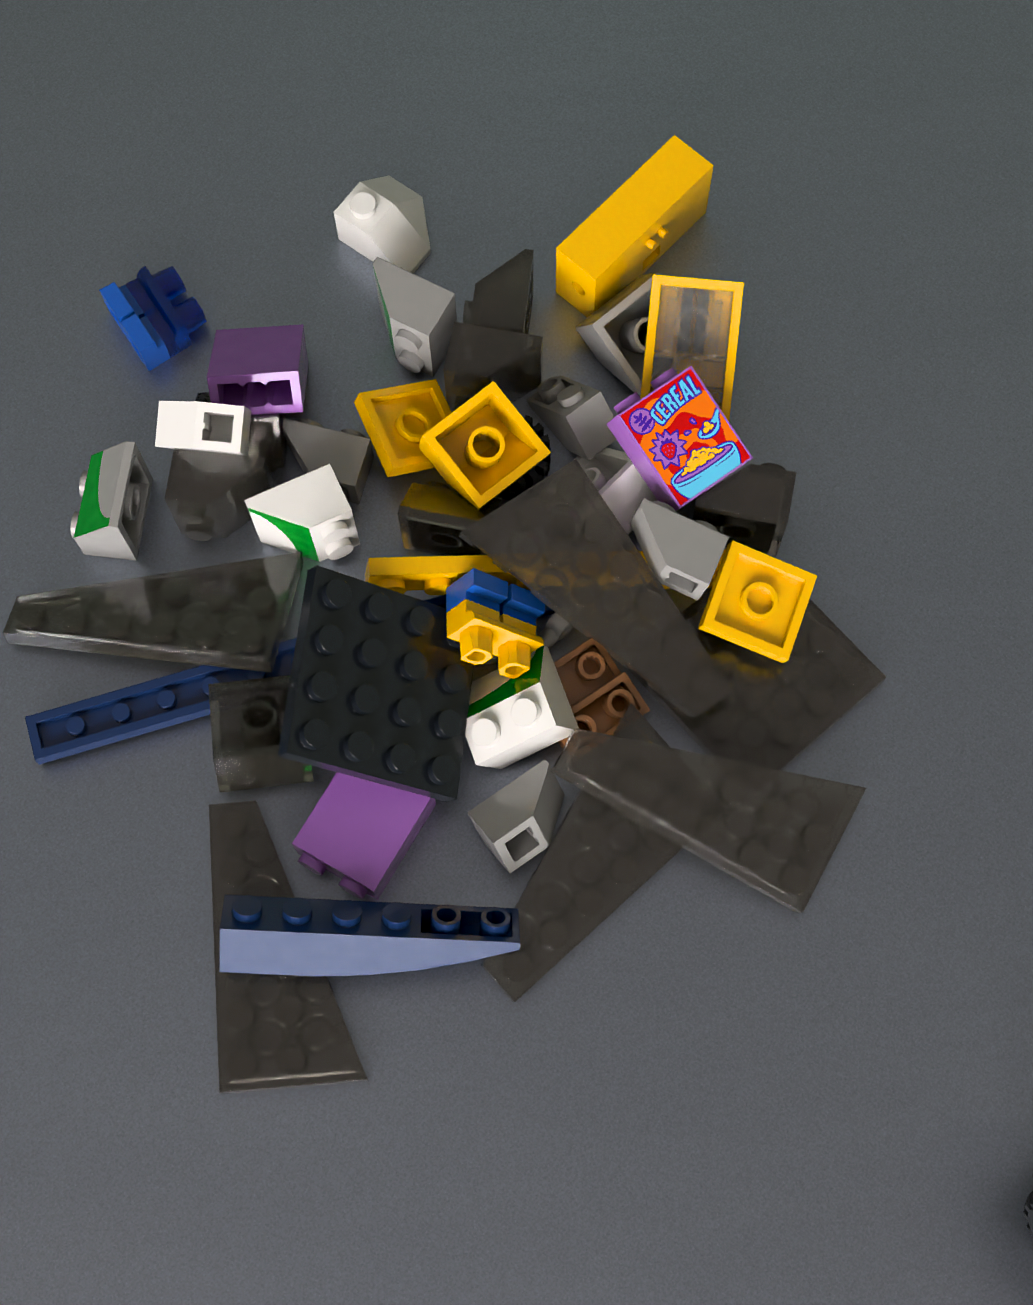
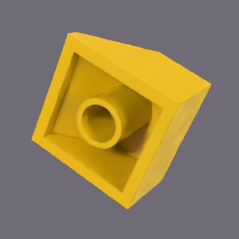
(483, 446)

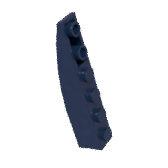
(357, 936)

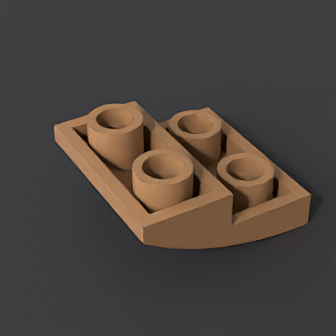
(596, 688)

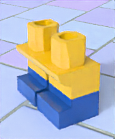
(493, 621)

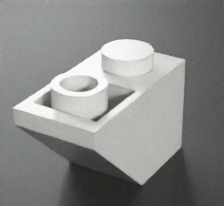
(203, 427)

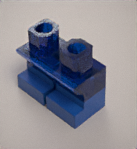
(149, 319)

